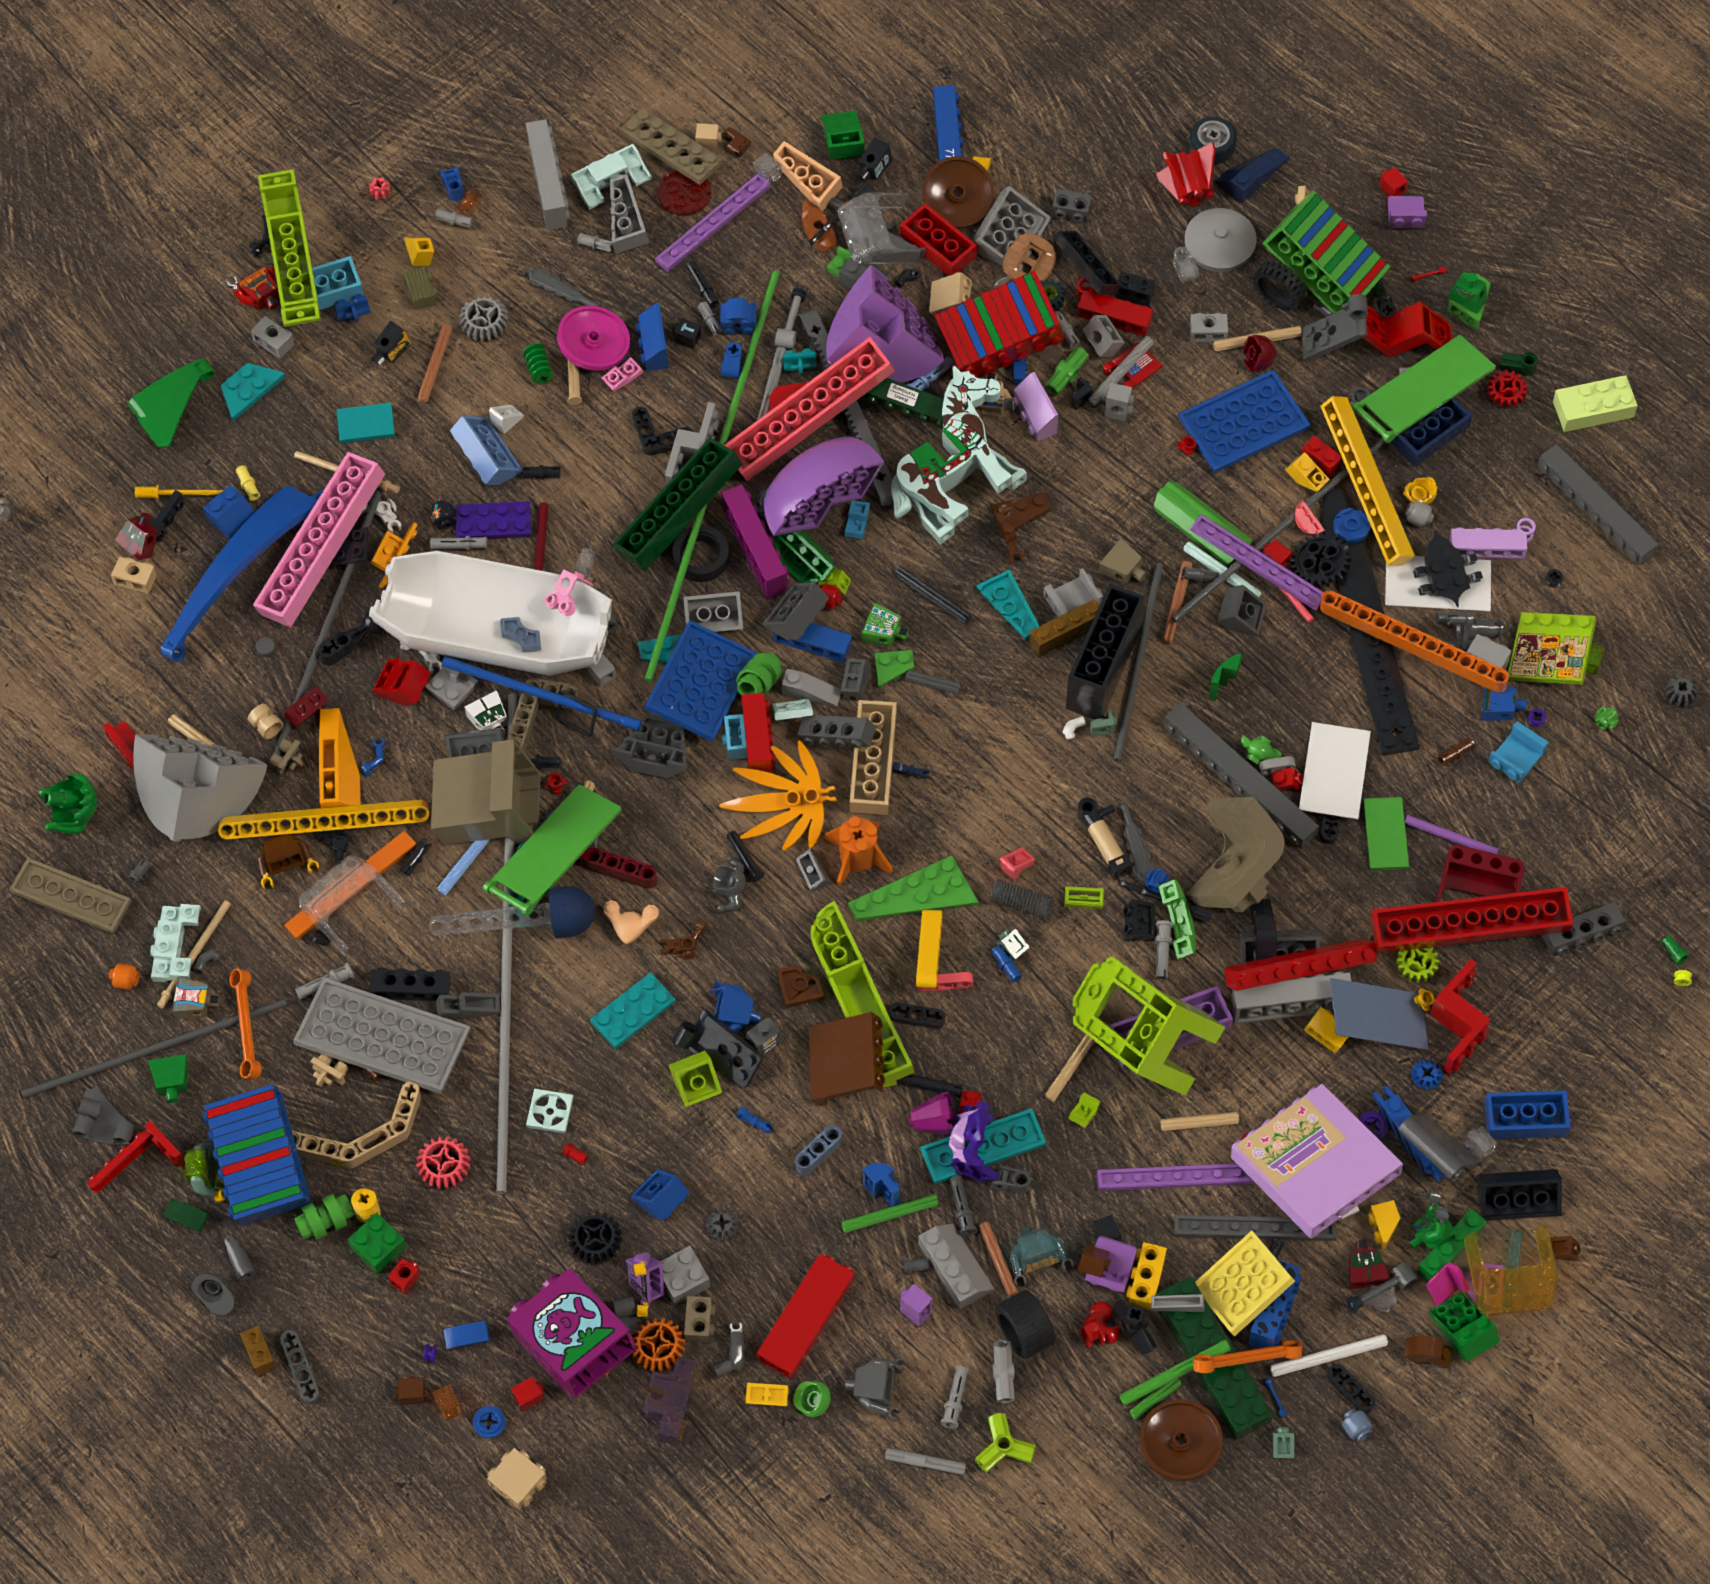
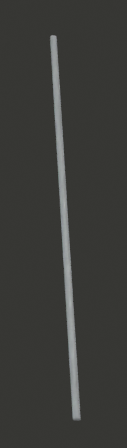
(505, 1012)

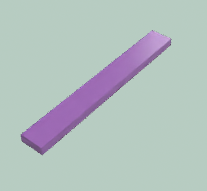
(712, 222)
(1257, 561)
(1171, 1177)

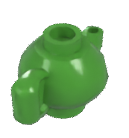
(1259, 749)

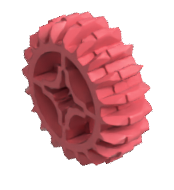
(428, 1158)

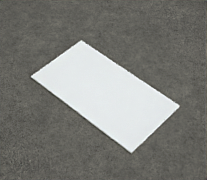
(1403, 588)
(1334, 770)

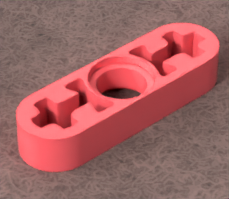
(951, 981)

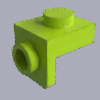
(839, 579)
(1084, 1110)

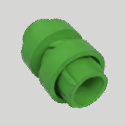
(759, 674)
(331, 1213)

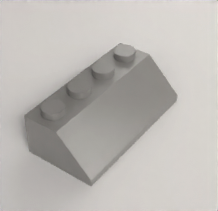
(955, 1264)

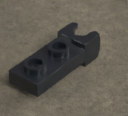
(167, 514)

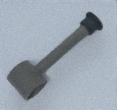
(1401, 1276)

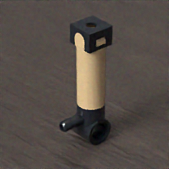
(1117, 862)

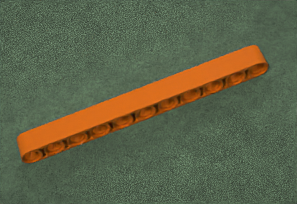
(1418, 648)

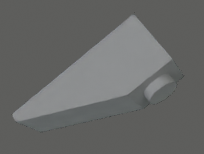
(804, 686)

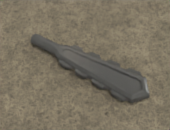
(543, 279)
(1136, 845)

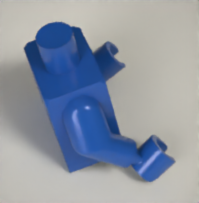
(734, 1007)

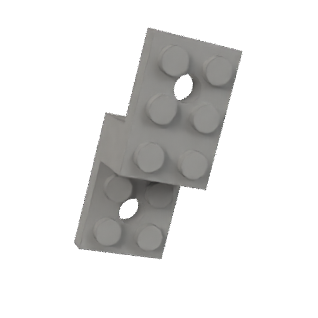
(689, 442)

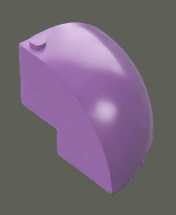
(892, 323)
(816, 481)

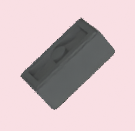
(813, 870)

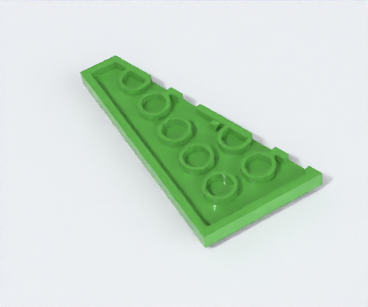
(927, 889)

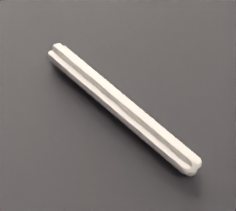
(1329, 1355)

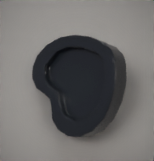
(320, 938)

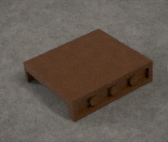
(846, 1057)

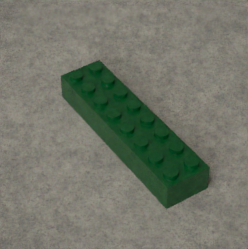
(677, 504)
(1227, 1386)

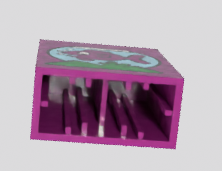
(571, 1333)

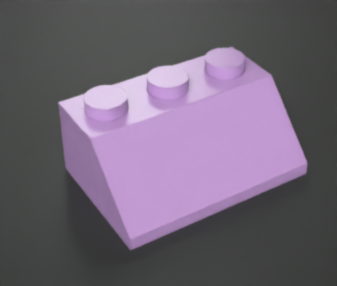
(1036, 408)

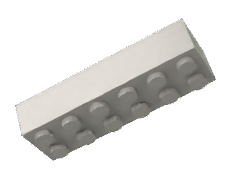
(547, 174)
(1284, 999)

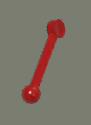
(1442, 270)

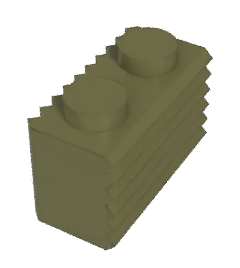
(420, 288)

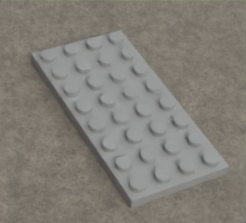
(382, 1035)

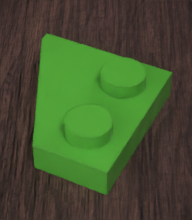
(892, 665)

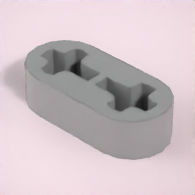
(1271, 765)

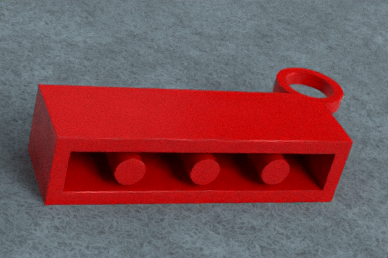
(1121, 313)

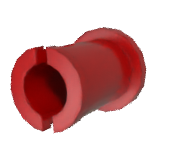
(575, 1154)

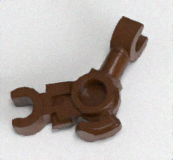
(1008, 535)
(686, 945)

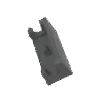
(855, 679)

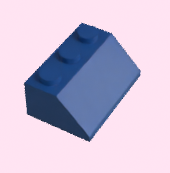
(652, 339)

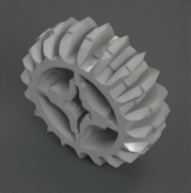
(486, 312)

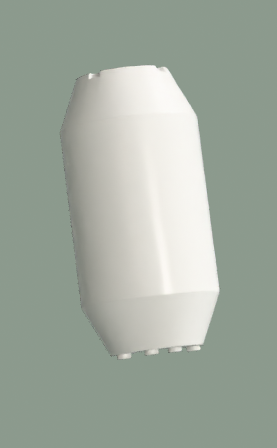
(457, 605)

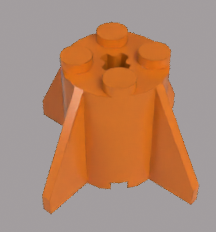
(858, 846)

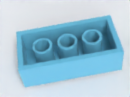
(336, 282)

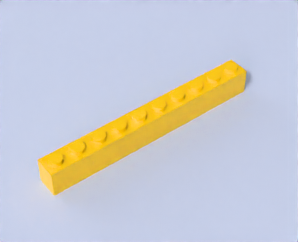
(1367, 481)

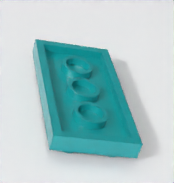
(632, 1010)

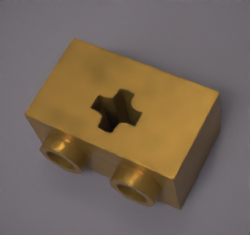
(258, 1351)

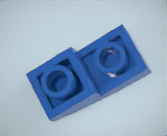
(466, 1334)

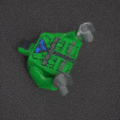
(1434, 1225)

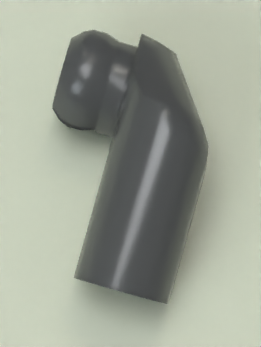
(209, 955)

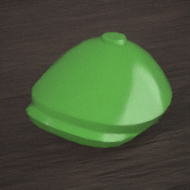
(812, 1398)

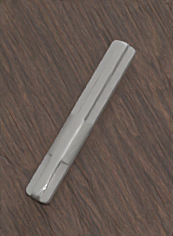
(925, 1461)

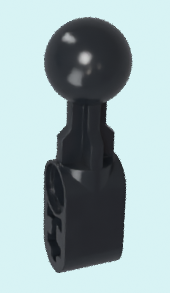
(353, 636)

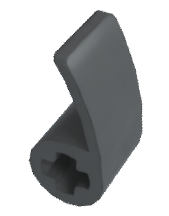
(627, 1314)

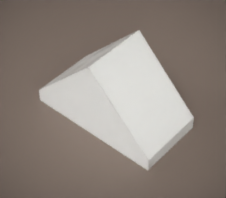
(504, 417)

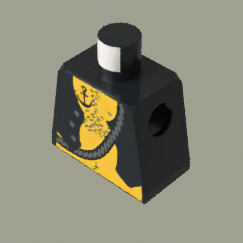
(390, 344)

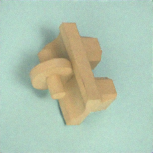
(324, 1072)

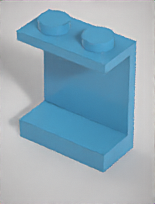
(1518, 752)

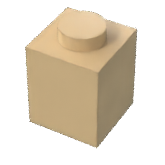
(708, 135)

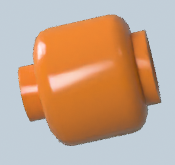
(124, 976)

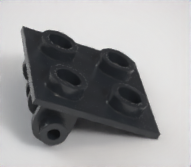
(353, 548)

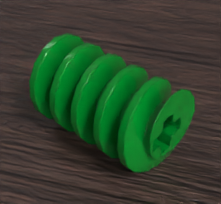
(538, 363)

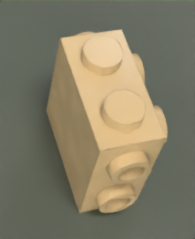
(949, 292)
(517, 1478)

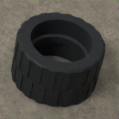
(1025, 1324)

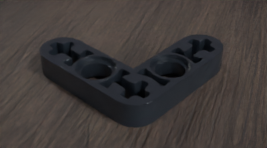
(651, 437)

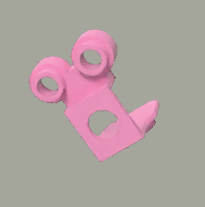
(562, 597)

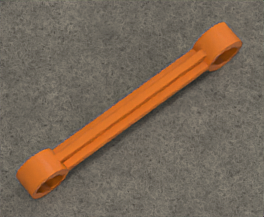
(249, 1067)
(1206, 1363)

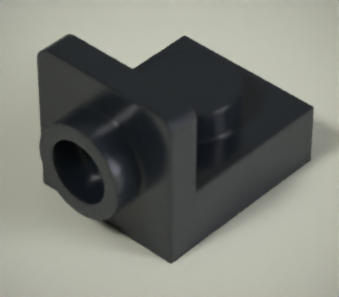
(1082, 394)

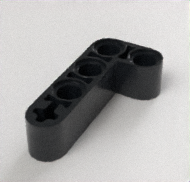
(1264, 929)

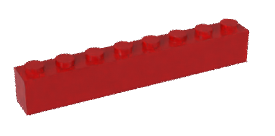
(1300, 964)

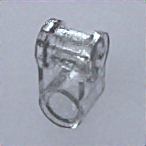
(1185, 265)

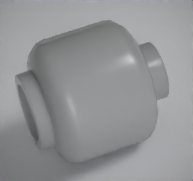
(1419, 513)

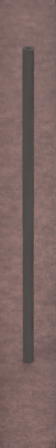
(1138, 662)

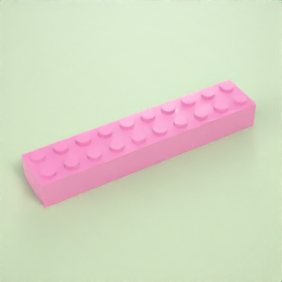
(319, 539)

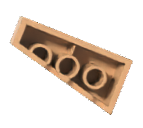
(808, 176)

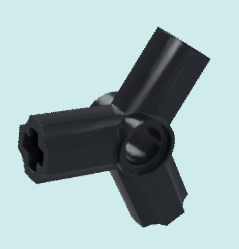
(1135, 1325)

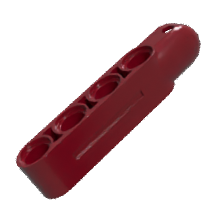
(618, 871)

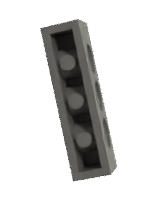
(836, 731)
(1608, 914)

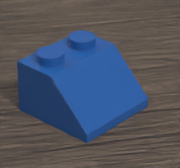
(228, 511)
(660, 1194)

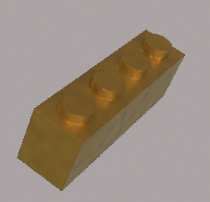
(1063, 628)

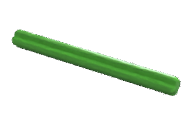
(1170, 1374)

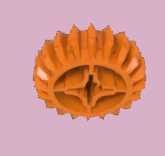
(649, 1342)

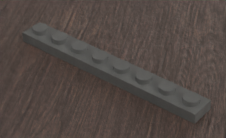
(1240, 1226)

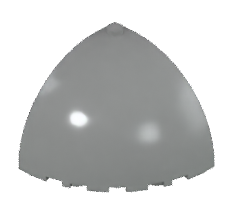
(192, 784)

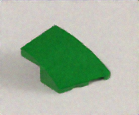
(1226, 670)

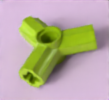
(1000, 1433)

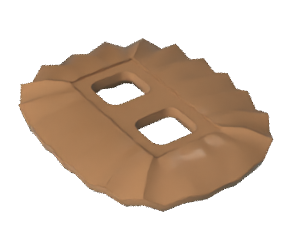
(1018, 252)

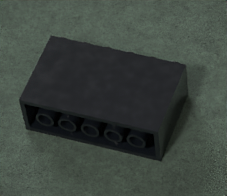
(1105, 652)

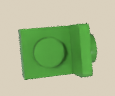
(838, 261)

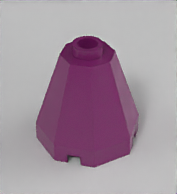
(934, 1115)

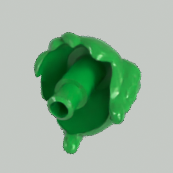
(71, 803)

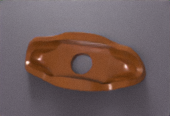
(810, 215)

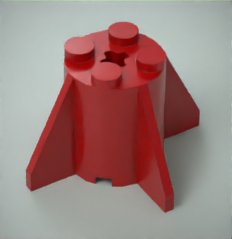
(1189, 175)

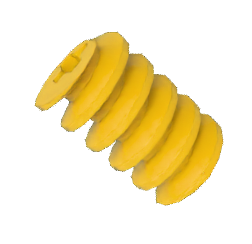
(365, 1204)

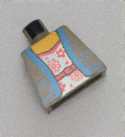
(192, 999)

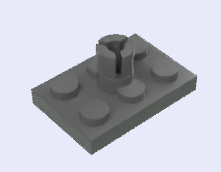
(472, 742)

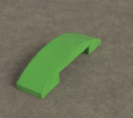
(1180, 917)

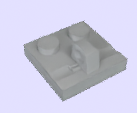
(451, 686)

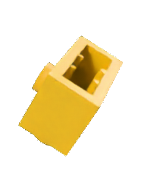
(1323, 1030)

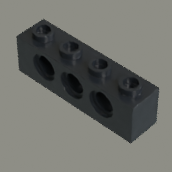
(418, 991)

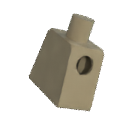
(1122, 563)

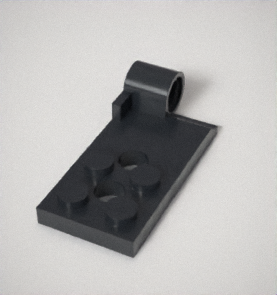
(709, 1036)

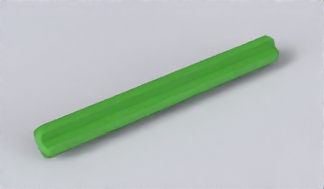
(889, 1213)

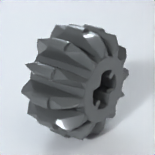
(1681, 690)

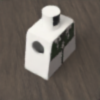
(487, 713)

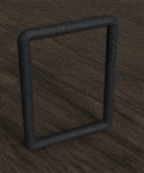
(589, 734)

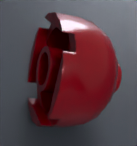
(1259, 352)

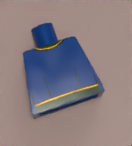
(1501, 705)

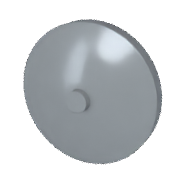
(1220, 240)

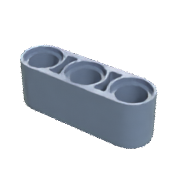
(821, 1141)

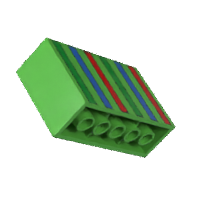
(1325, 253)

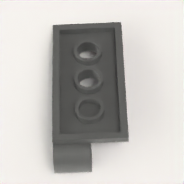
(1349, 324)

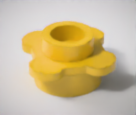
(1424, 999)

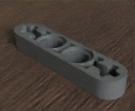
(302, 1366)

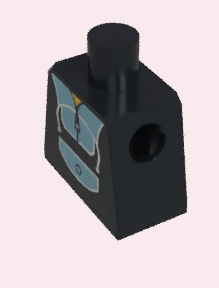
(874, 160)

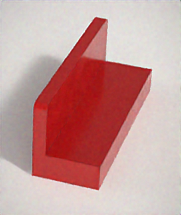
(123, 739)

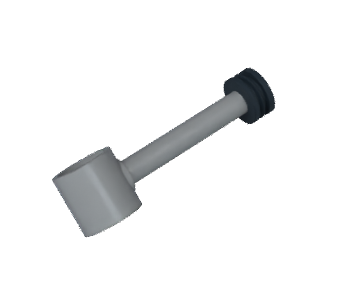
(786, 337)

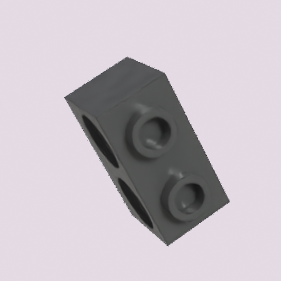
(1071, 203)

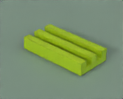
(1084, 901)

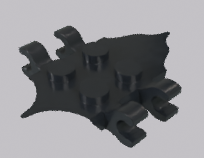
(1446, 570)

